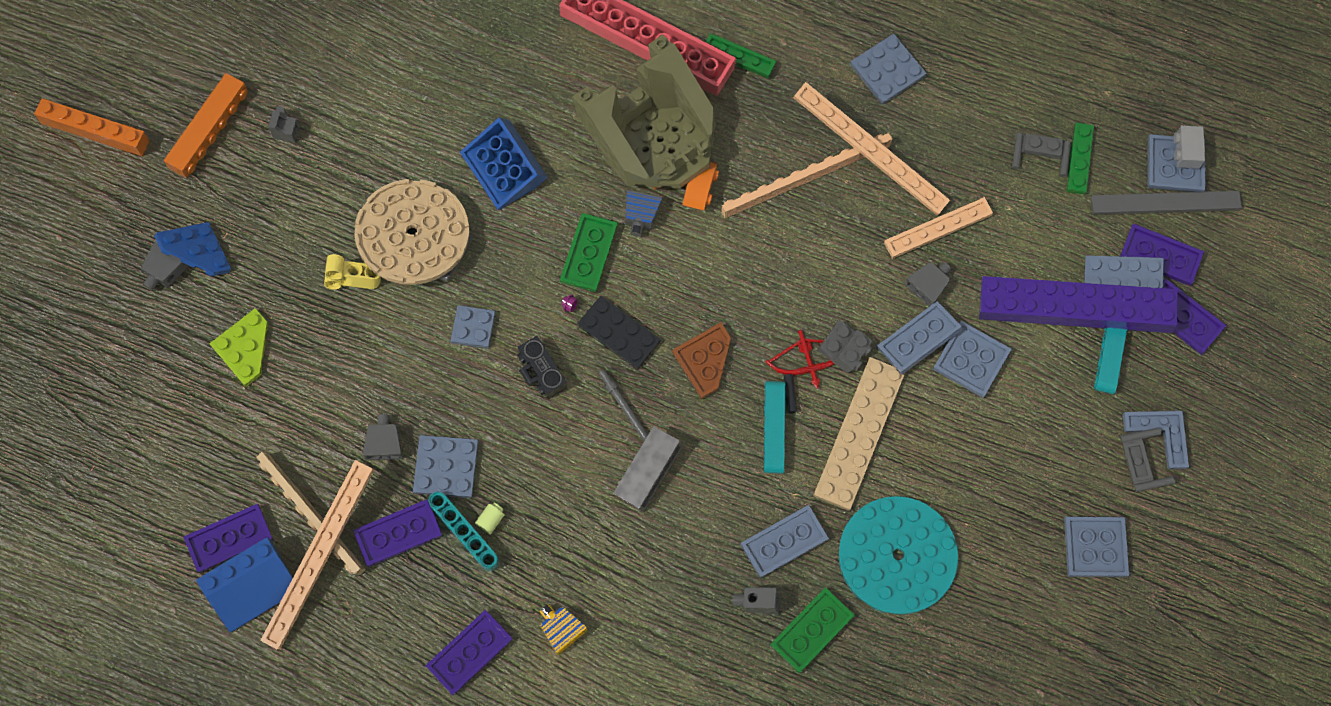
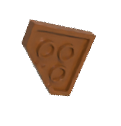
(704, 359)

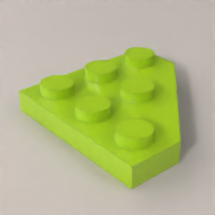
(244, 346)

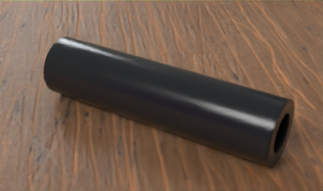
(790, 394)

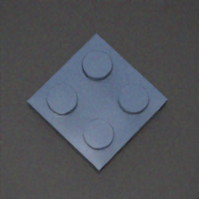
(473, 327)

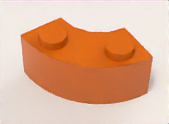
(698, 189)

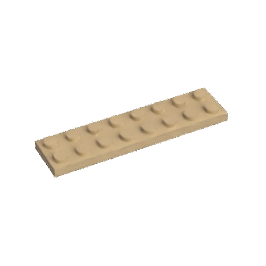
(859, 434)

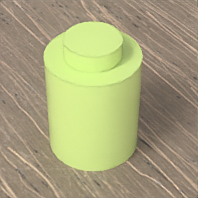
(490, 518)

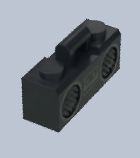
(547, 374)

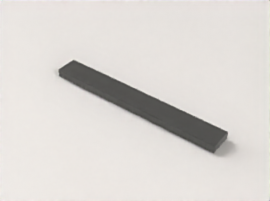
(1165, 202)

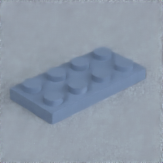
(1124, 271)
(919, 337)
(784, 541)

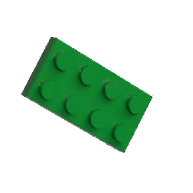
(588, 252)
(812, 630)

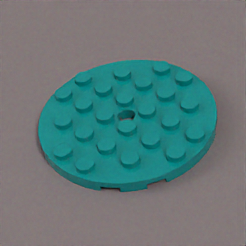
(894, 584)

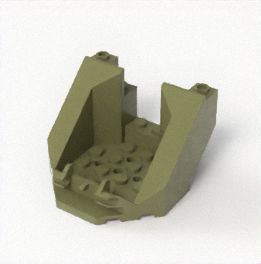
(665, 101)

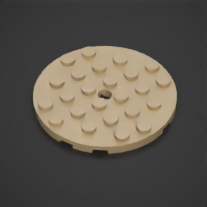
(404, 257)

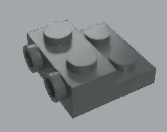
(845, 346)

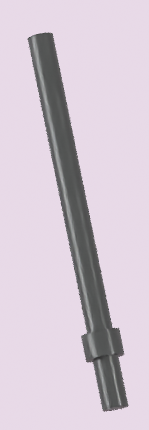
(612, 387)

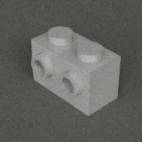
(1189, 147)

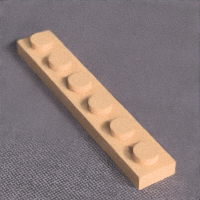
(938, 228)

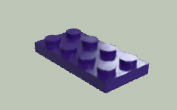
(1179, 259)
(1194, 323)
(397, 533)
(227, 538)
(469, 652)

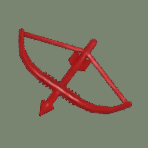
(804, 348)

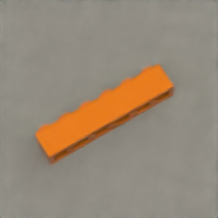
(206, 125)
(92, 127)

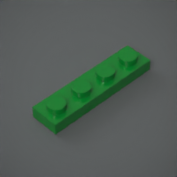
(744, 57)
(1080, 158)

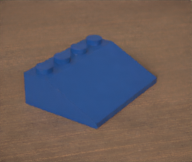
(503, 163)
(247, 584)

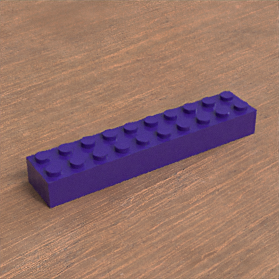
(1078, 304)

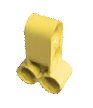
(339, 273)

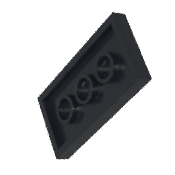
(618, 332)

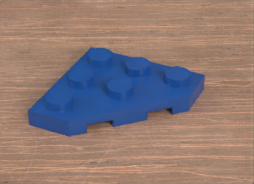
(195, 247)

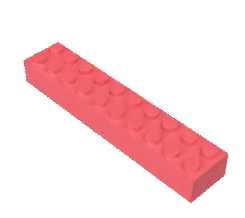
(635, 29)

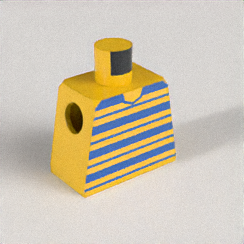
(561, 628)

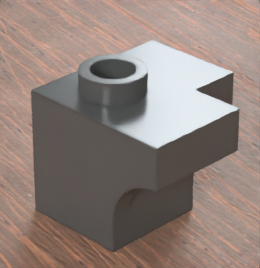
(282, 126)

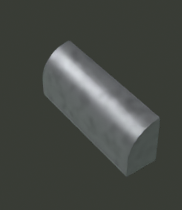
(648, 469)

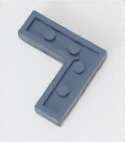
(1173, 430)

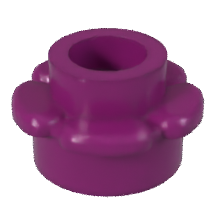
(569, 303)

